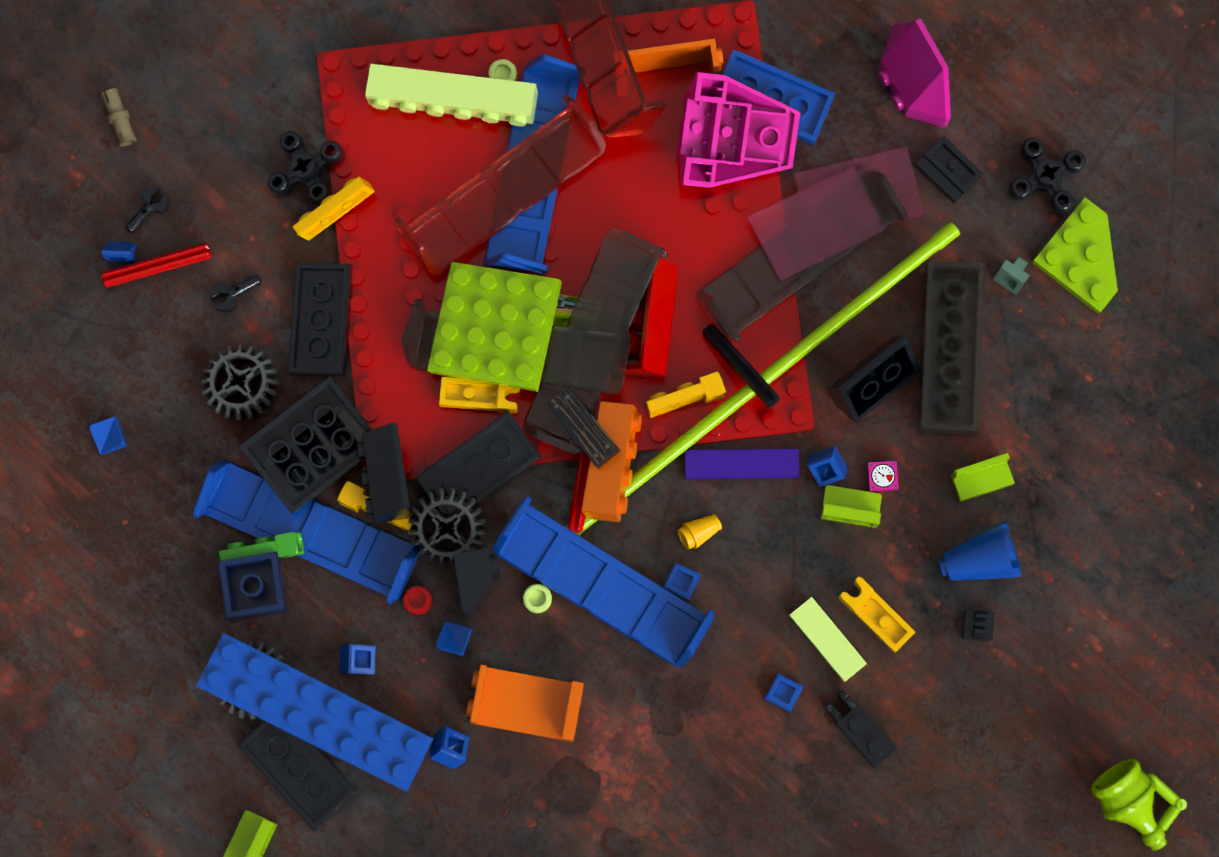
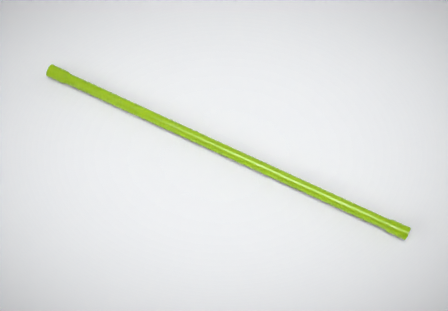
(936, 242)

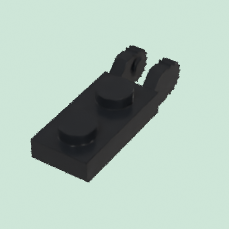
(861, 730)

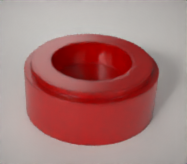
(417, 600)

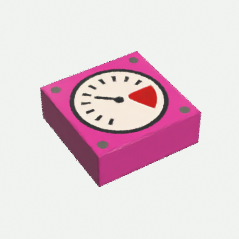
(882, 476)

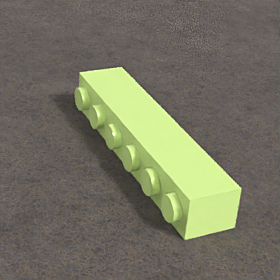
(451, 94)

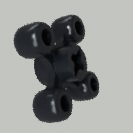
(297, 167)
(1051, 186)

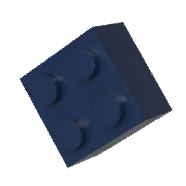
(253, 586)

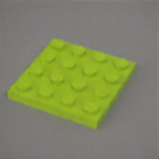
(494, 326)

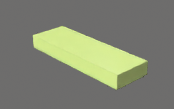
(827, 639)

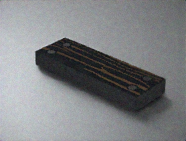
(583, 427)

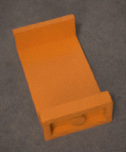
(678, 55)
(525, 703)

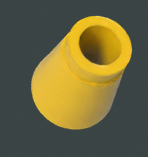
(698, 531)

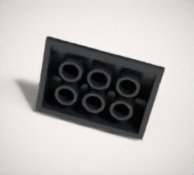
(307, 444)

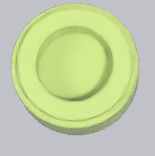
(503, 70)
(537, 598)

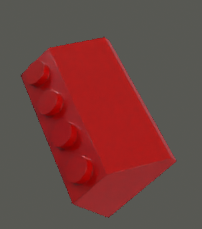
(652, 324)

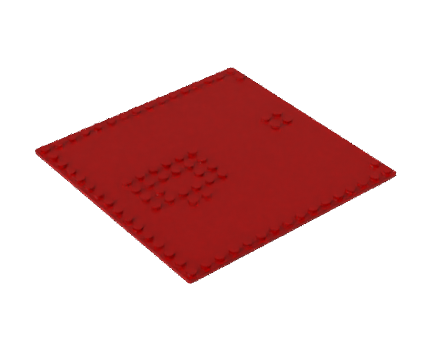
(631, 187)

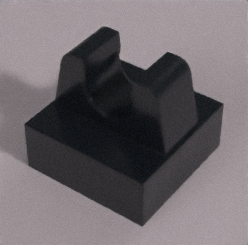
(978, 625)

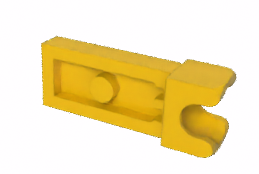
(709, 389)
(476, 395)
(354, 498)
(877, 615)

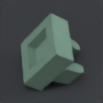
(1012, 275)

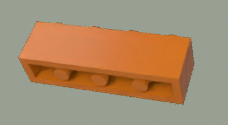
(607, 485)

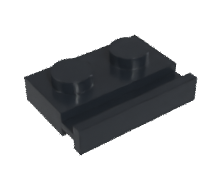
(948, 169)

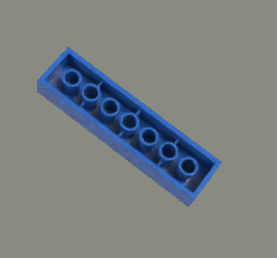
(314, 712)

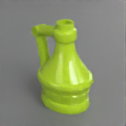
(1128, 798)

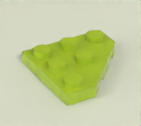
(1082, 257)

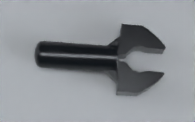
(148, 208)
(233, 293)

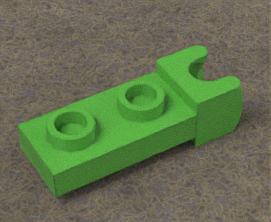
(285, 546)

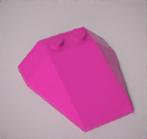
(916, 74)
(732, 132)

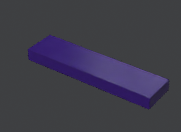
(742, 464)

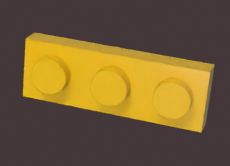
(333, 208)

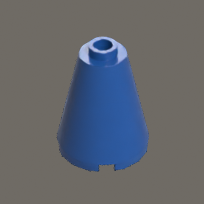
(983, 557)

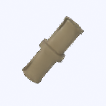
(118, 117)

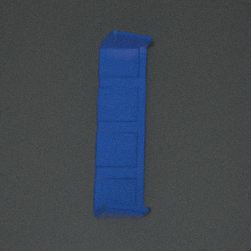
(523, 242)
(328, 534)
(602, 585)

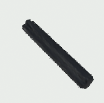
(740, 365)

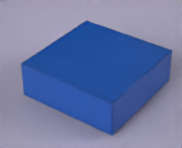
(682, 581)
(783, 692)

